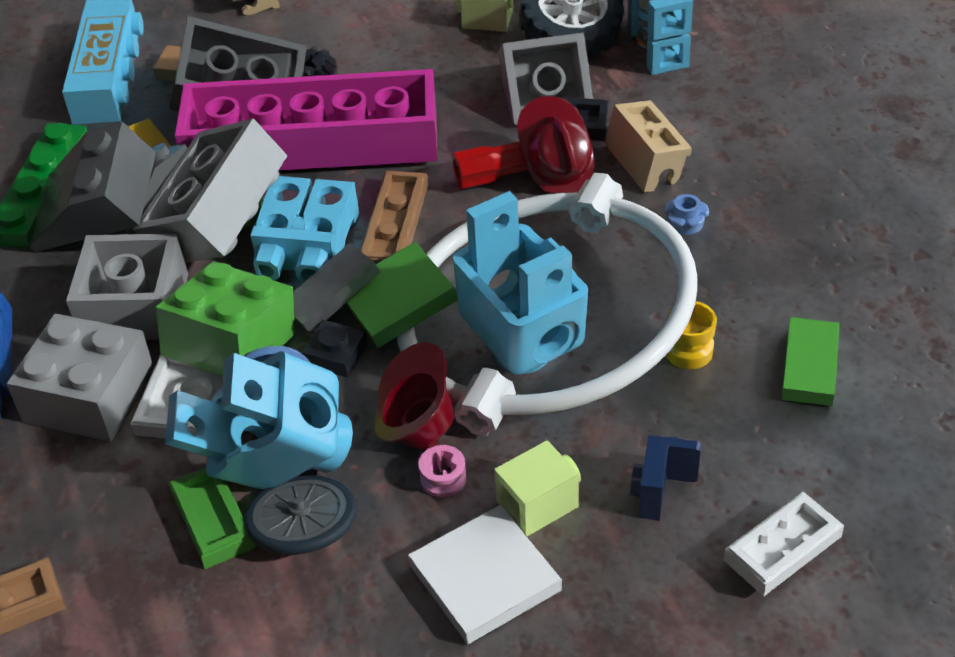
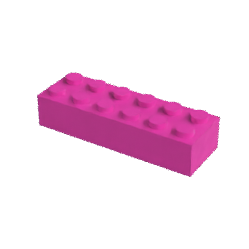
(324, 117)

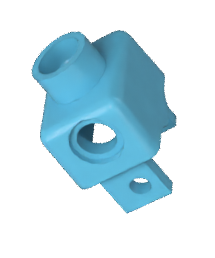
(282, 403)

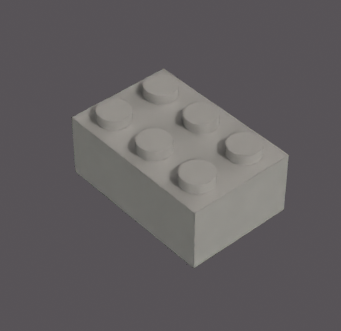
(215, 189)

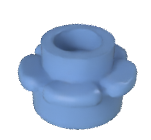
(686, 214)

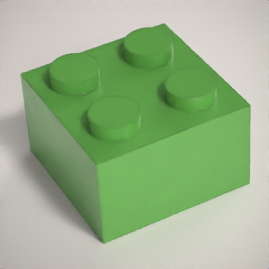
(223, 315)

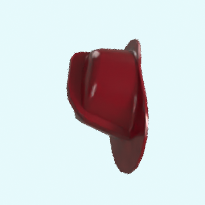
(555, 144)
(414, 398)

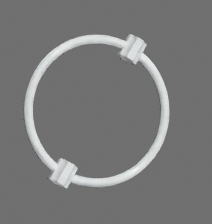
(489, 393)

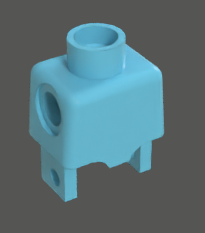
(538, 306)

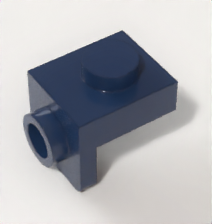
(664, 459)

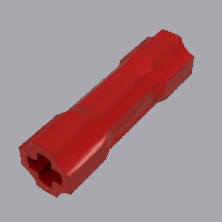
(487, 164)

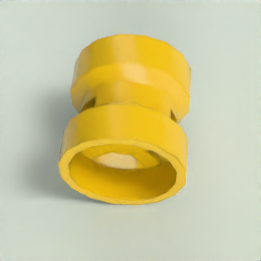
(696, 343)

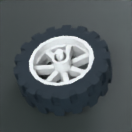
(598, 30)

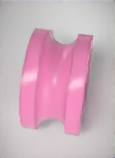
(446, 484)

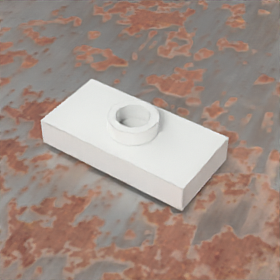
(783, 543)

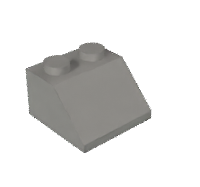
(544, 68)

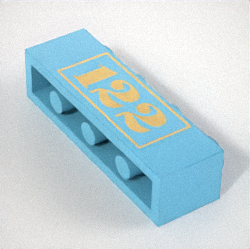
(102, 61)

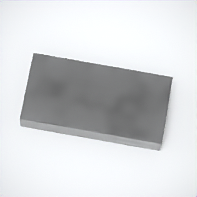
(332, 286)

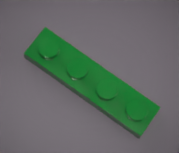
(24, 197)

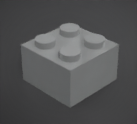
(126, 278)
(81, 377)

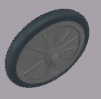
(300, 515)

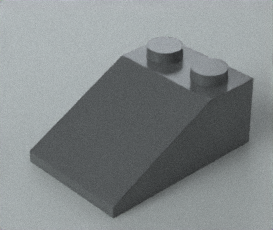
(231, 54)
(95, 188)

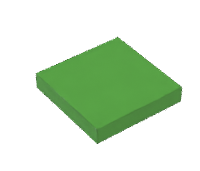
(401, 295)

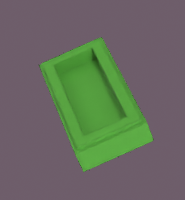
(811, 361)
(210, 517)

